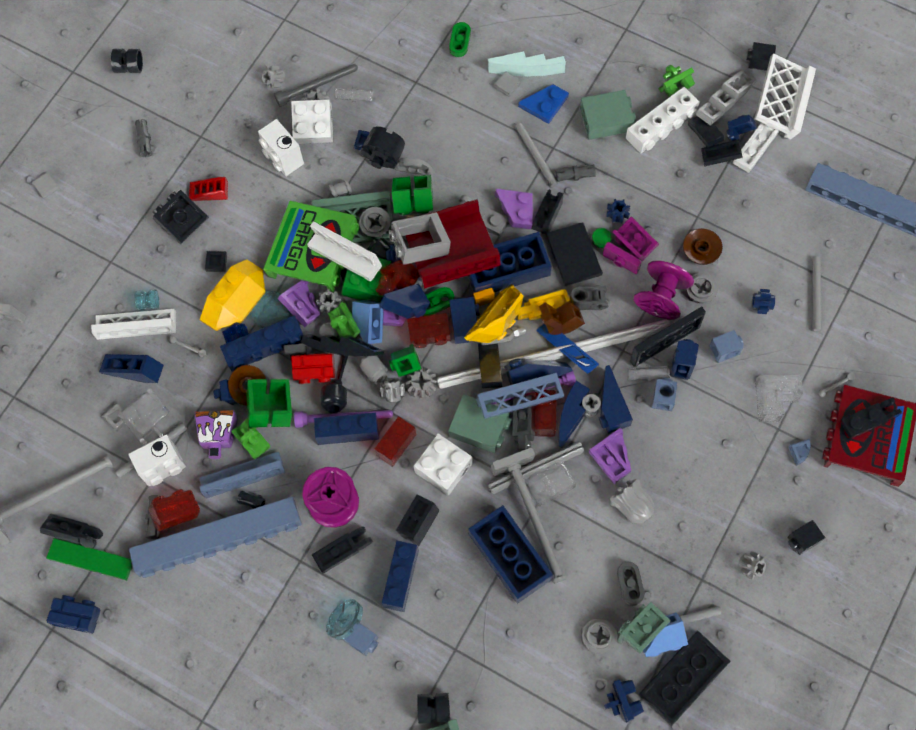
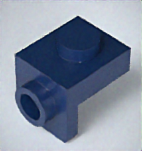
(739, 126)

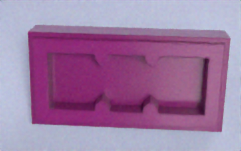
(622, 258)

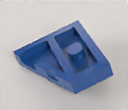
(545, 102)

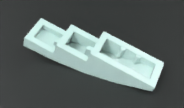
(520, 65)

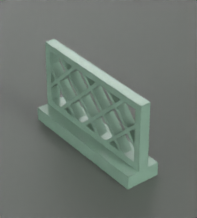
(358, 202)

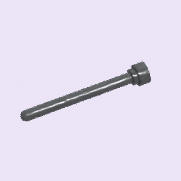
(283, 97)

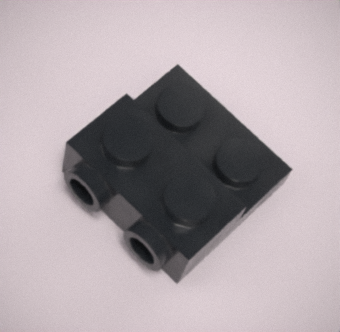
(179, 216)

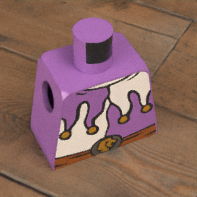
(215, 430)

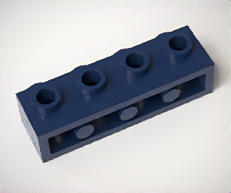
(262, 343)

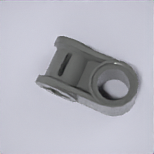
(592, 296)

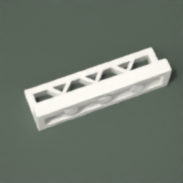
(344, 252)
(136, 326)

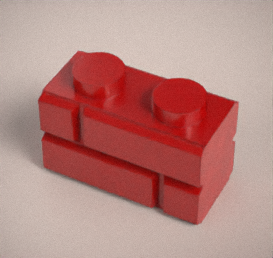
(313, 367)

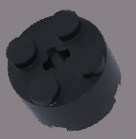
(383, 148)

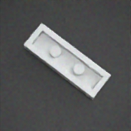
(756, 146)

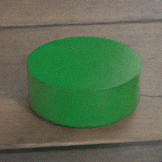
(601, 237)

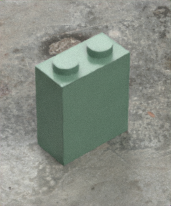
(607, 114)
(473, 429)

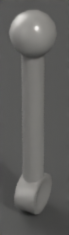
(202, 353)
(850, 377)

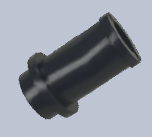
(251, 500)

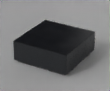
(216, 261)

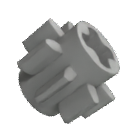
(273, 76)
(326, 298)
(392, 389)
(752, 565)

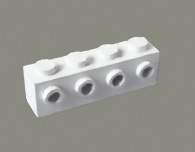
(662, 120)

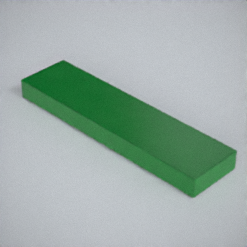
(90, 559)

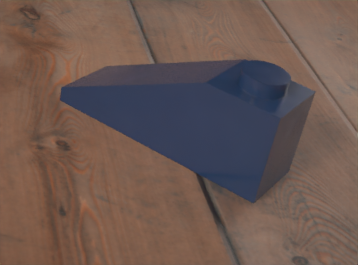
(132, 367)
(529, 369)
(613, 406)

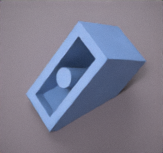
(369, 320)

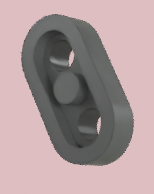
(631, 583)

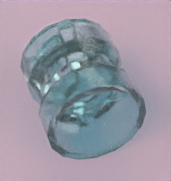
(147, 299)

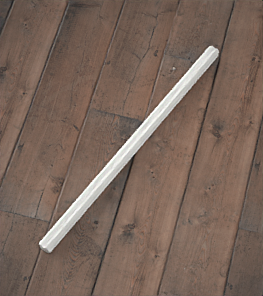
(555, 353)

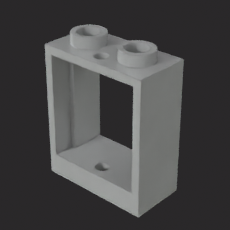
(419, 224)

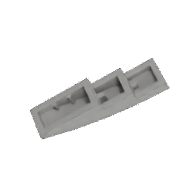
(726, 97)

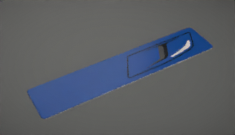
(573, 352)

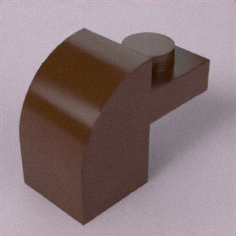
(563, 319)

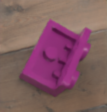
(635, 238)

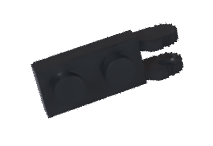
(868, 418)
(71, 530)
(340, 550)

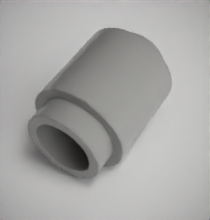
(374, 369)

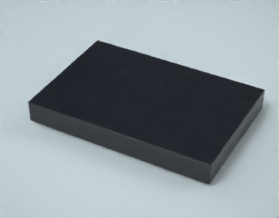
(574, 254)

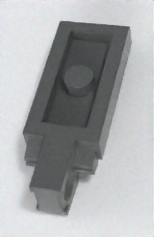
(524, 424)

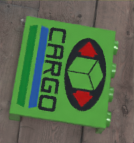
(290, 251)

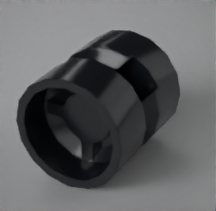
(126, 60)
(433, 708)

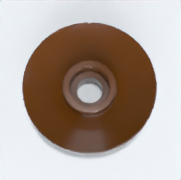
(702, 239)
(238, 377)

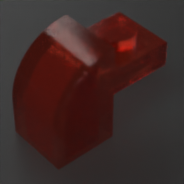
(397, 276)

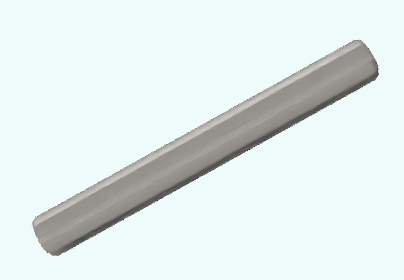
(537, 466)

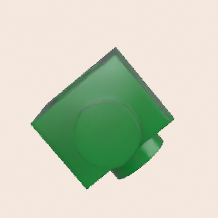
(404, 366)

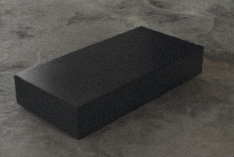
(707, 133)
(721, 153)

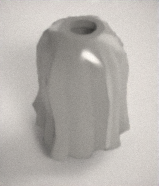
(633, 502)

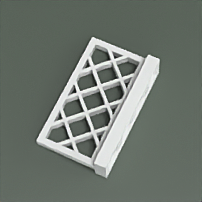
(798, 103)

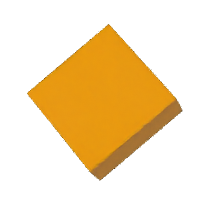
(483, 297)

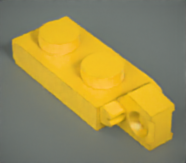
(531, 308)

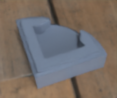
(800, 451)

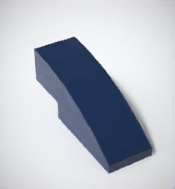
(572, 412)

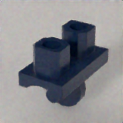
(628, 710)

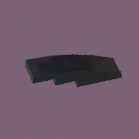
(346, 345)

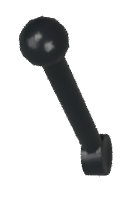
(342, 370)

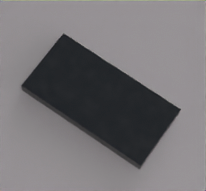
(667, 337)
(684, 678)

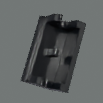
(547, 212)
(418, 519)

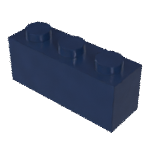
(346, 428)
(400, 576)

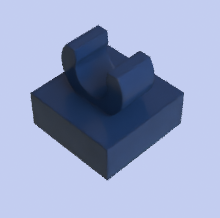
(223, 393)

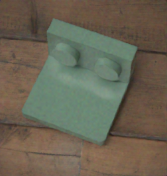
(644, 628)

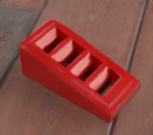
(221, 194)

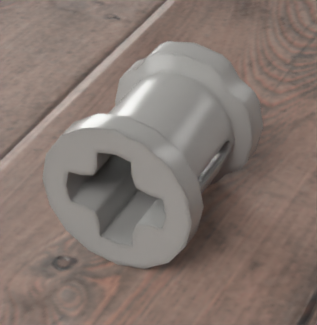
(340, 189)
(595, 402)

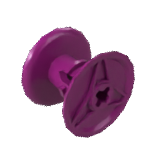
(659, 300)
(331, 497)

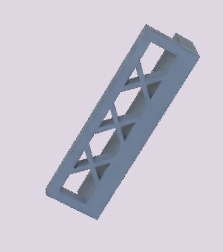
(518, 390)
(241, 475)

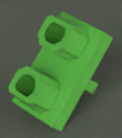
(684, 78)
(343, 322)
(251, 439)

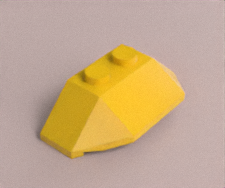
(234, 296)
(497, 317)

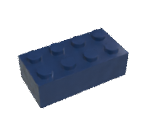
(521, 262)
(510, 554)

